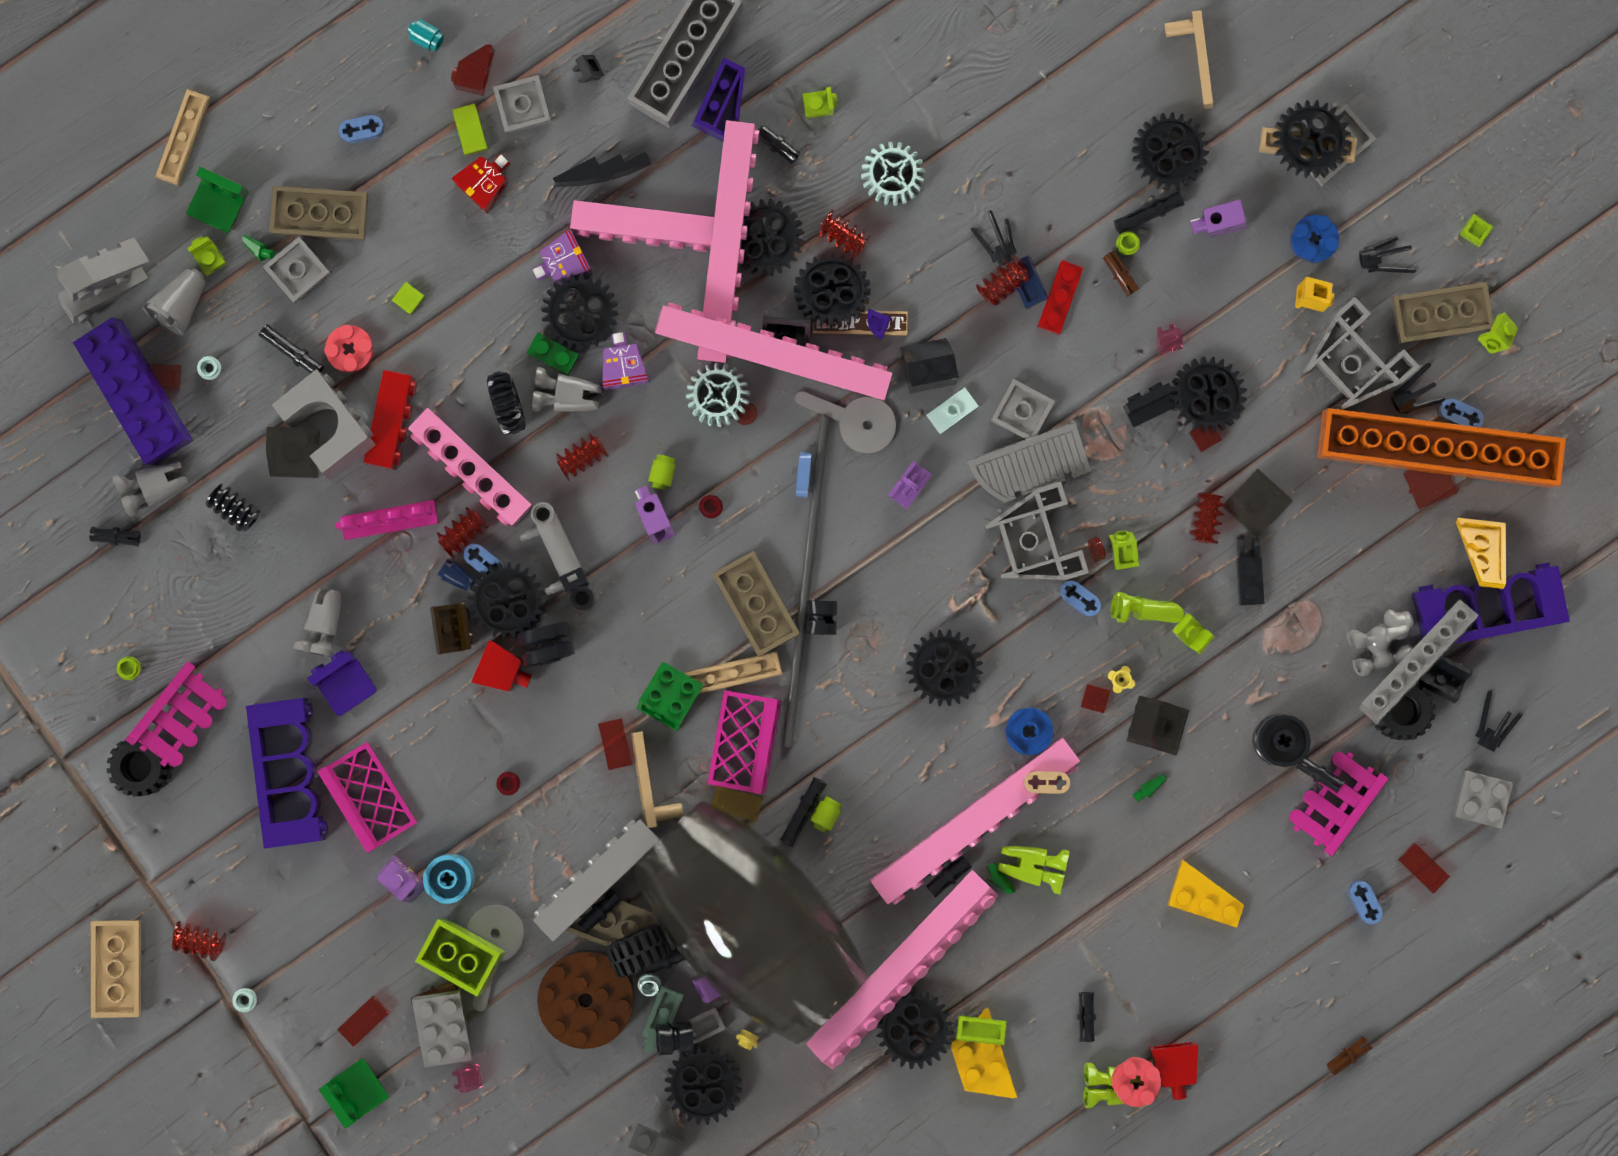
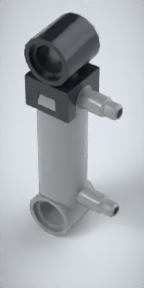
(563, 556)

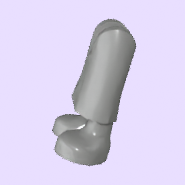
(567, 394)
(152, 484)
(321, 623)

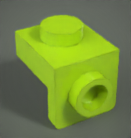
(1500, 335)

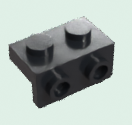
(1146, 407)
(1446, 679)

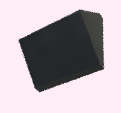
(788, 327)

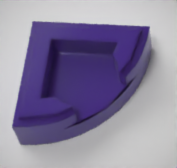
(877, 323)

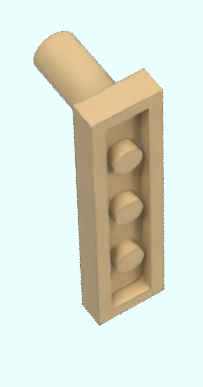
(1195, 26)
(650, 813)

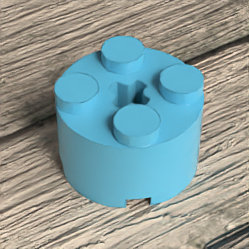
(442, 890)

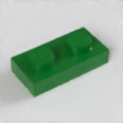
(553, 354)

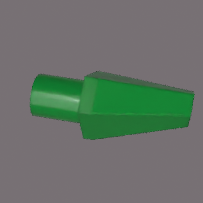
(258, 248)
(1149, 788)
(999, 879)

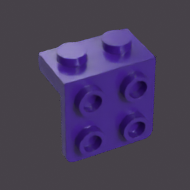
(342, 682)

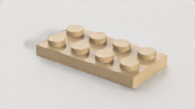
(115, 968)

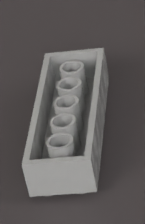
(683, 58)
(596, 880)

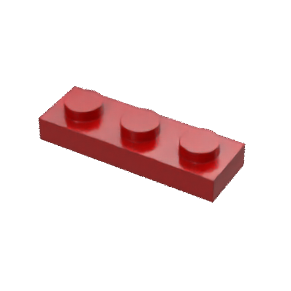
(1060, 297)

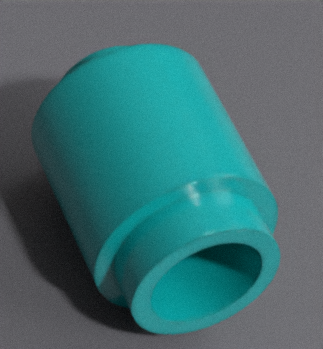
(425, 35)

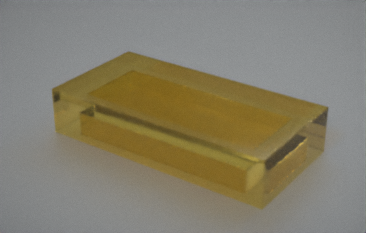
(737, 803)

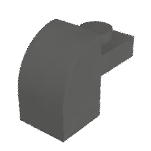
(655, 1143)

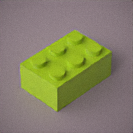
(460, 956)

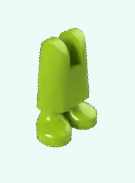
(1144, 609)
(1031, 866)
(1094, 1095)

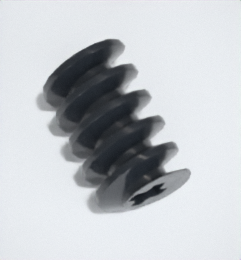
(231, 508)

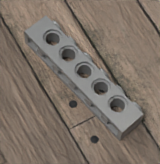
(1418, 662)

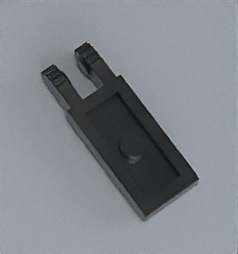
(1250, 574)

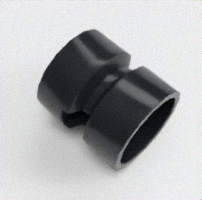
(821, 617)
(674, 1038)

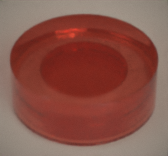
(749, 416)
(1096, 549)

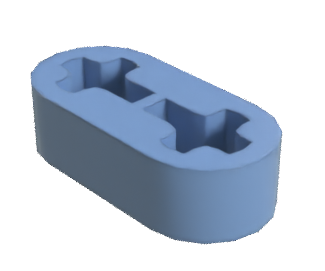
(361, 123)
(1463, 409)
(803, 474)
(486, 555)
(1083, 593)
(1370, 899)

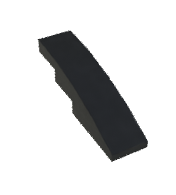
(591, 172)

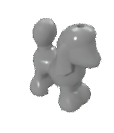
(1378, 640)

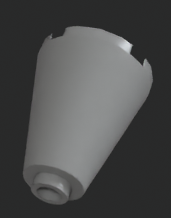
(177, 301)

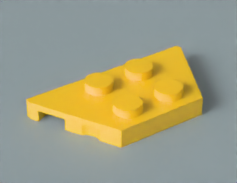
(983, 1066)

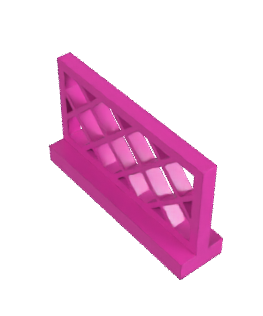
(765, 743)
(346, 803)

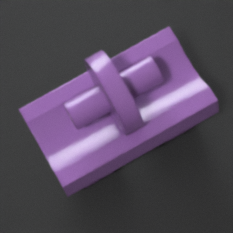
(910, 485)

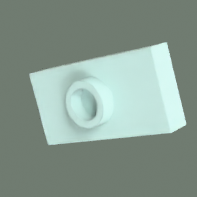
(952, 410)

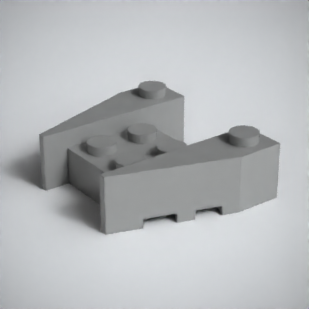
(100, 280)
(1351, 362)
(1031, 540)

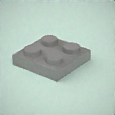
(522, 104)
(296, 270)
(1022, 410)
(1483, 799)

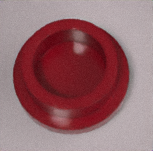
(711, 506)
(508, 783)

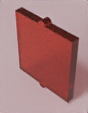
(1429, 487)

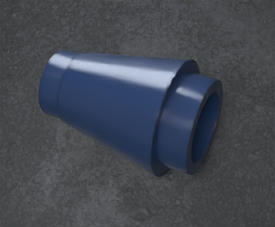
(455, 575)

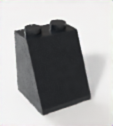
(929, 365)

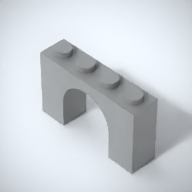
(350, 438)

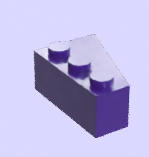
(721, 100)

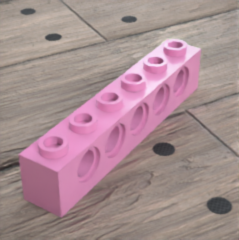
(430, 422)

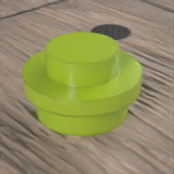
(1127, 243)
(128, 668)

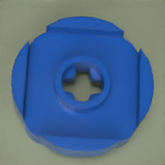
(1320, 226)
(1029, 745)

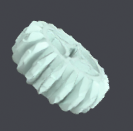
(887, 165)
(709, 400)

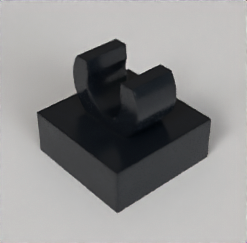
(589, 68)

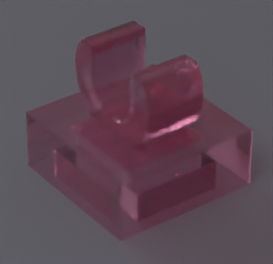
(1169, 340)
(468, 1078)

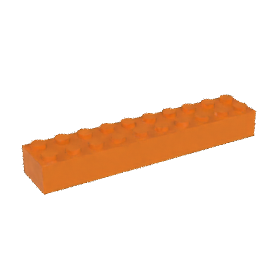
(1441, 448)

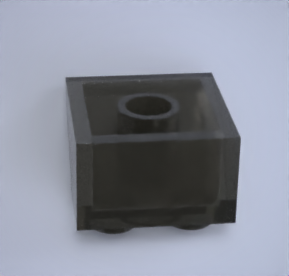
(290, 451)
(1257, 502)
(1157, 725)

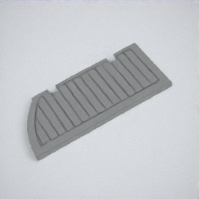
(1031, 463)

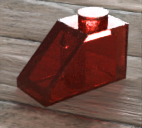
(473, 71)

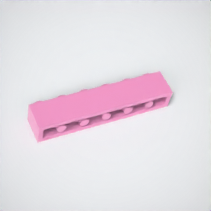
(642, 225)

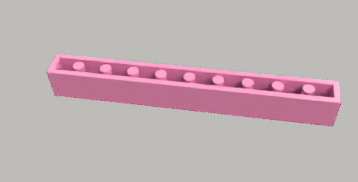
(729, 227)
(772, 352)
(971, 823)
(902, 970)

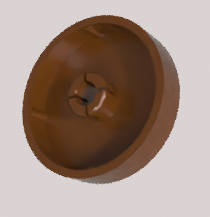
(561, 1004)

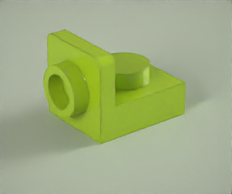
(819, 103)
(206, 255)
(1124, 550)
(1193, 634)

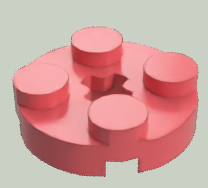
(351, 362)
(1144, 1093)

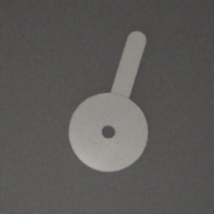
(852, 419)
(510, 937)

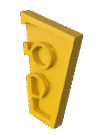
(1486, 550)
(1203, 897)

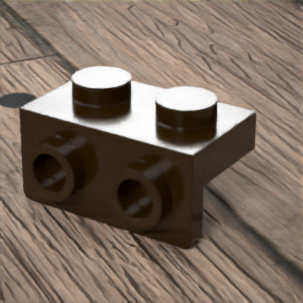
(451, 628)

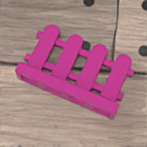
(388, 520)
(171, 726)
(1331, 812)

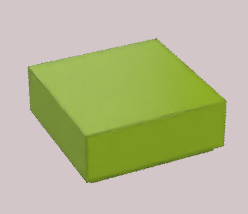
(1476, 230)
(408, 298)

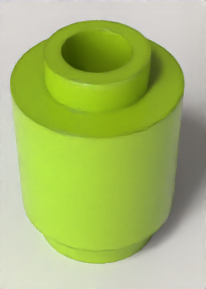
(662, 472)
(826, 814)

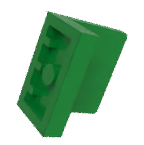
(217, 200)
(669, 696)
(353, 1093)

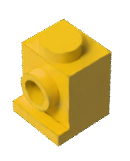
(1314, 294)

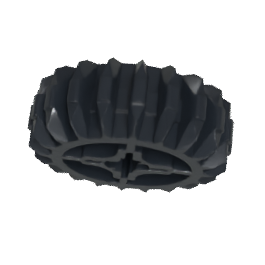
(506, 402)

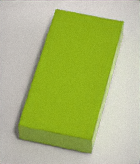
(470, 129)
(981, 1030)

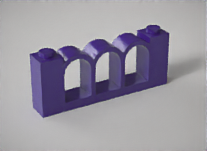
(1547, 595)
(289, 832)

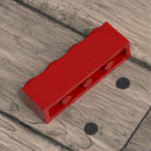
(389, 419)

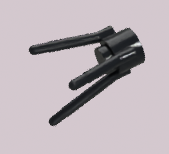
(1003, 251)
(1371, 257)
(1404, 401)
(1492, 739)

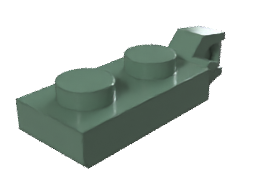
(662, 1011)

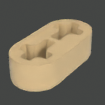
(1047, 775)

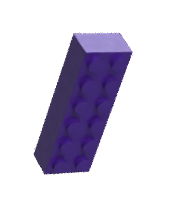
(133, 391)

